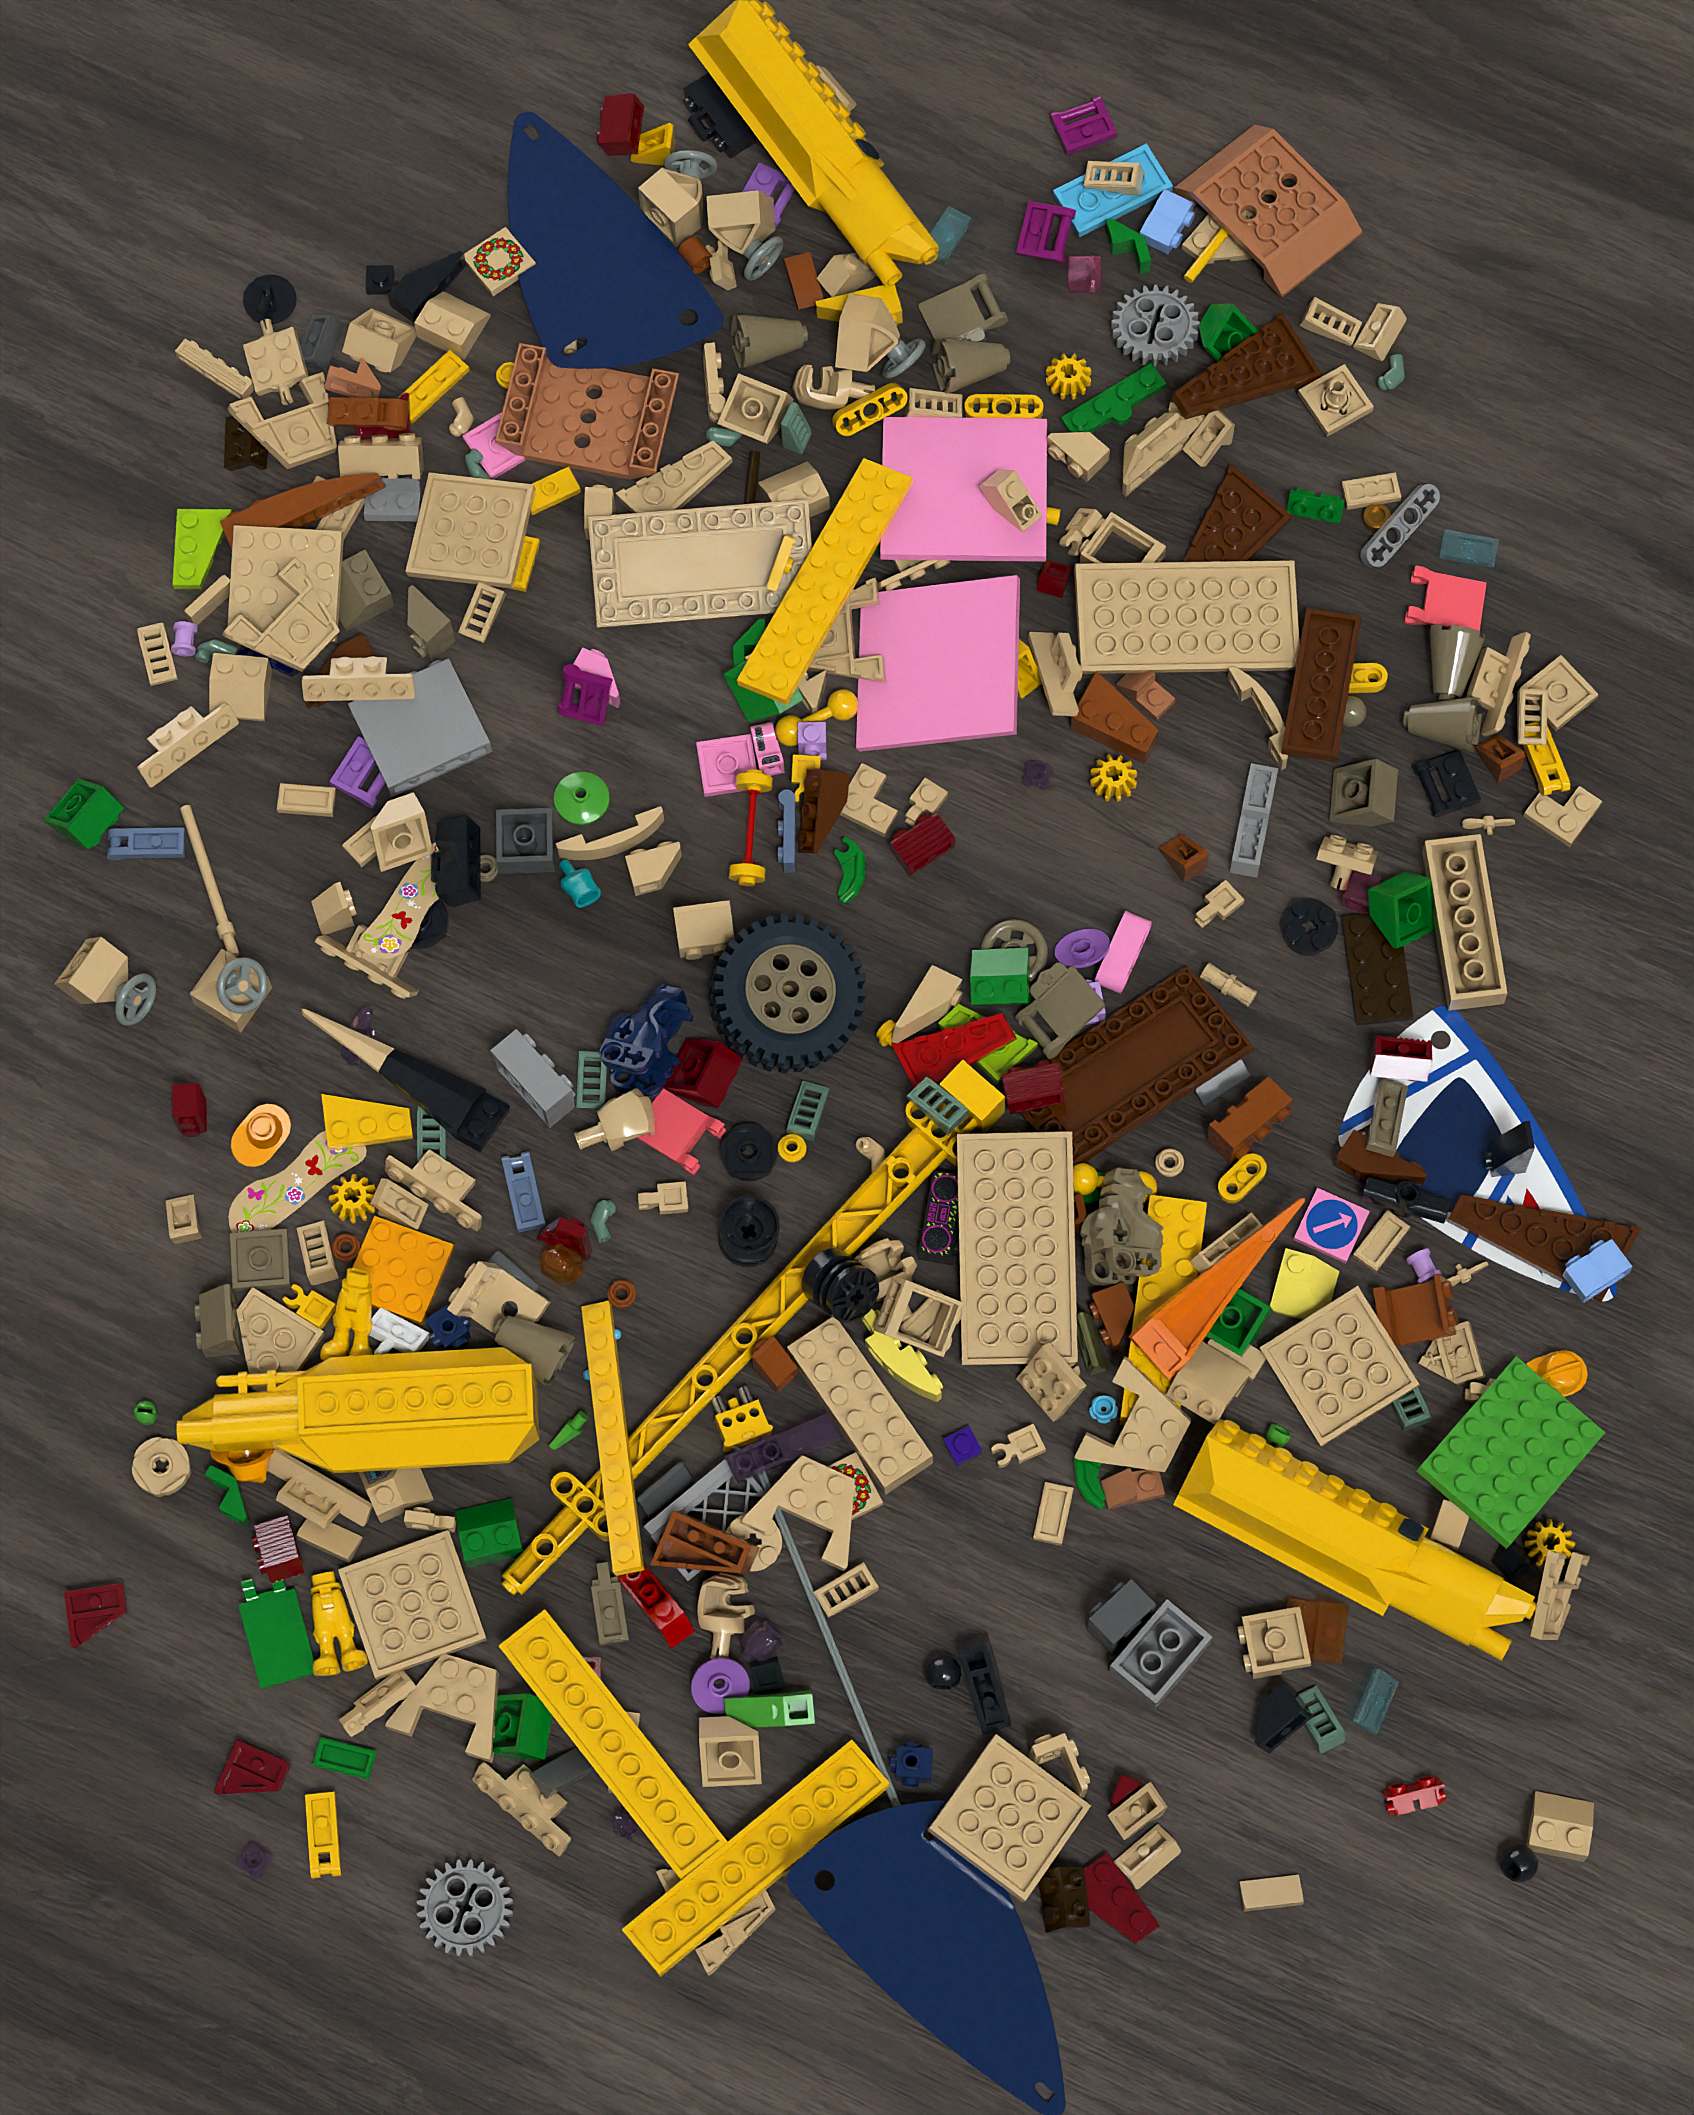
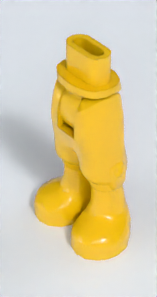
(353, 1312)
(330, 1621)

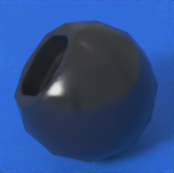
(943, 1672)
(1519, 1863)

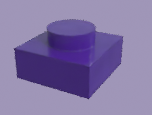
(962, 1446)

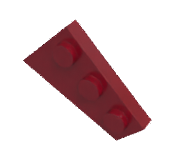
(569, 1233)
(1116, 1901)

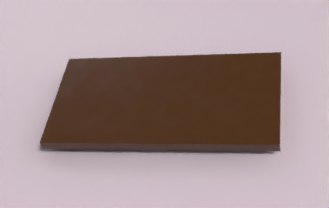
(1140, 1063)

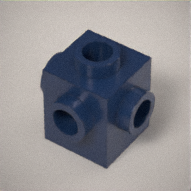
(448, 1330)
(912, 1775)

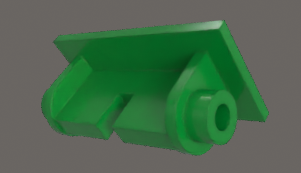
(1323, 508)

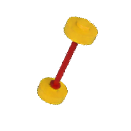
(753, 783)

